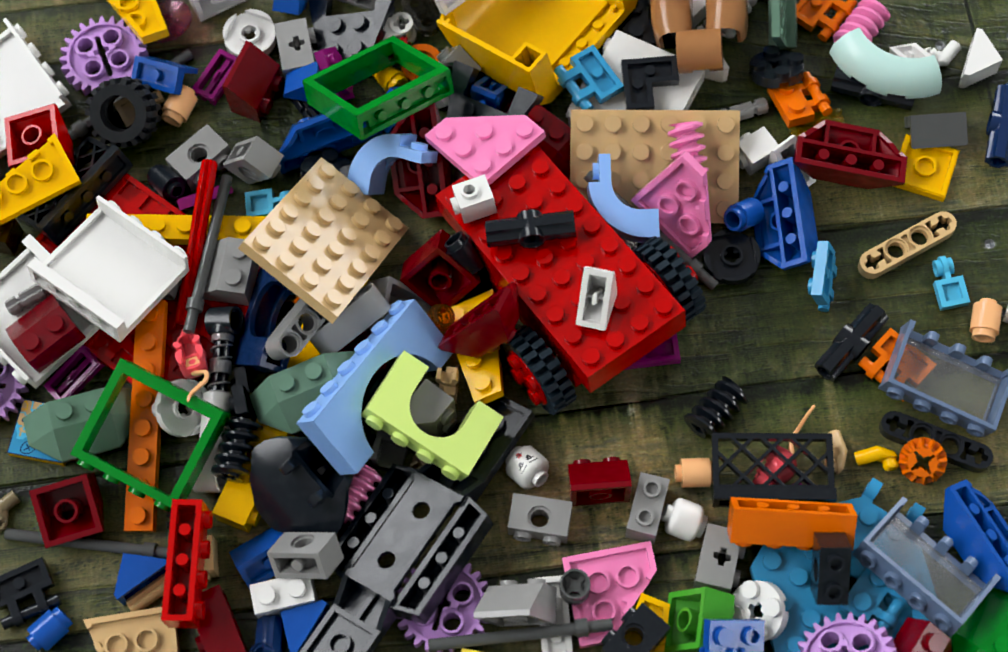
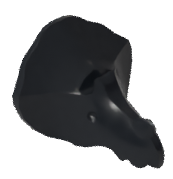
(298, 486)

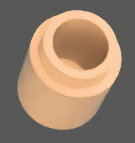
(179, 107)
(985, 320)
(694, 472)

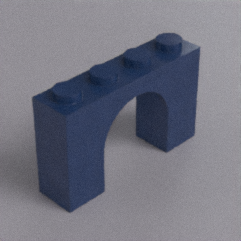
(259, 324)

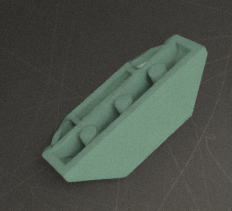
(285, 394)
(59, 423)

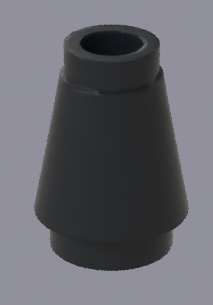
(464, 252)

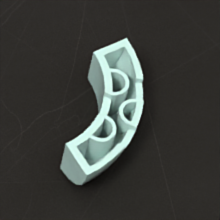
(884, 71)

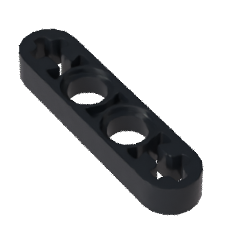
(939, 435)

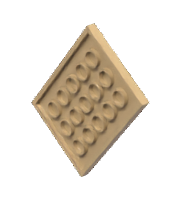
(641, 150)
(324, 239)

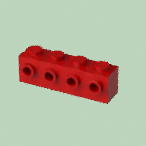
(185, 563)

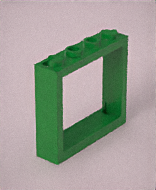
(389, 108)
(114, 474)

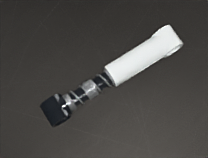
(222, 326)

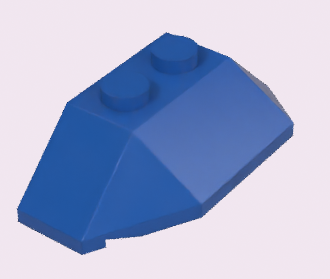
(314, 135)
(789, 226)
(977, 531)

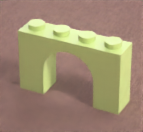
(391, 412)

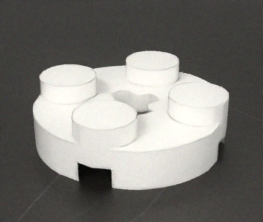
(244, 23)
(169, 417)
(772, 601)

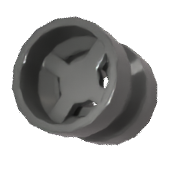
(574, 581)

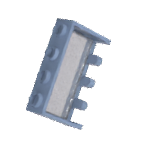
(945, 381)
(923, 570)

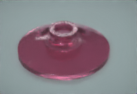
(176, 17)

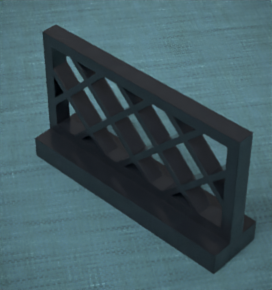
(71, 207)
(809, 492)

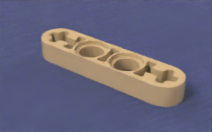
(908, 247)

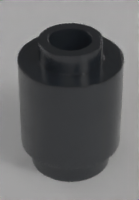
(166, 182)

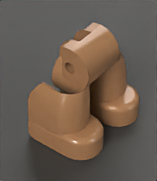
(700, 47)

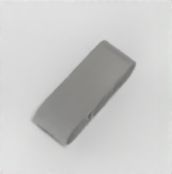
(358, 315)
(292, 333)

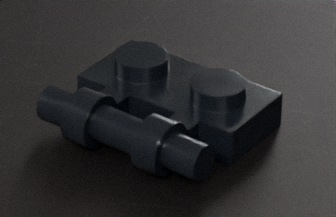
(22, 584)

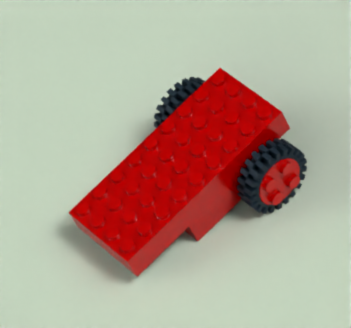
(550, 350)

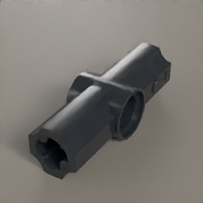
(850, 86)
(530, 228)
(851, 342)

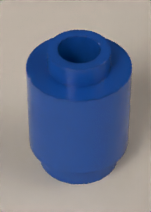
(744, 214)
(49, 629)

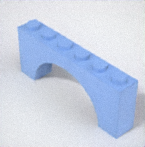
(335, 417)

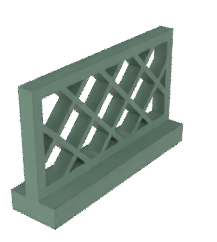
(782, 23)

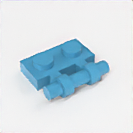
(596, 75)
(824, 271)
(867, 595)

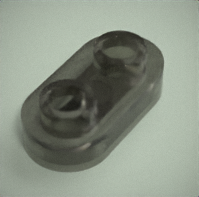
(421, 15)

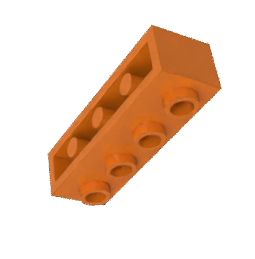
(787, 522)

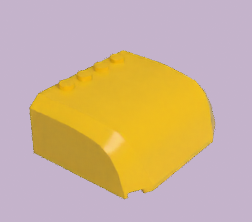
(529, 38)

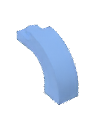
(376, 157)
(627, 222)

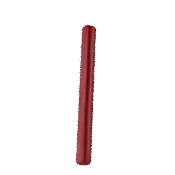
(197, 233)

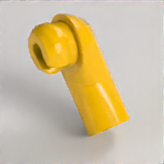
(879, 454)

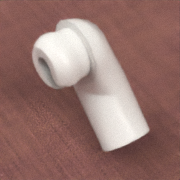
(947, 54)

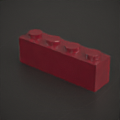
(219, 627)

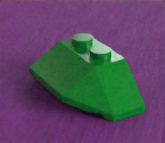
(986, 627)

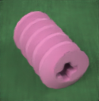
(868, 16)
(687, 139)
(358, 490)

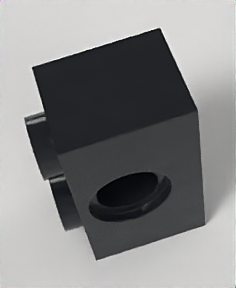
(831, 568)
(642, 621)

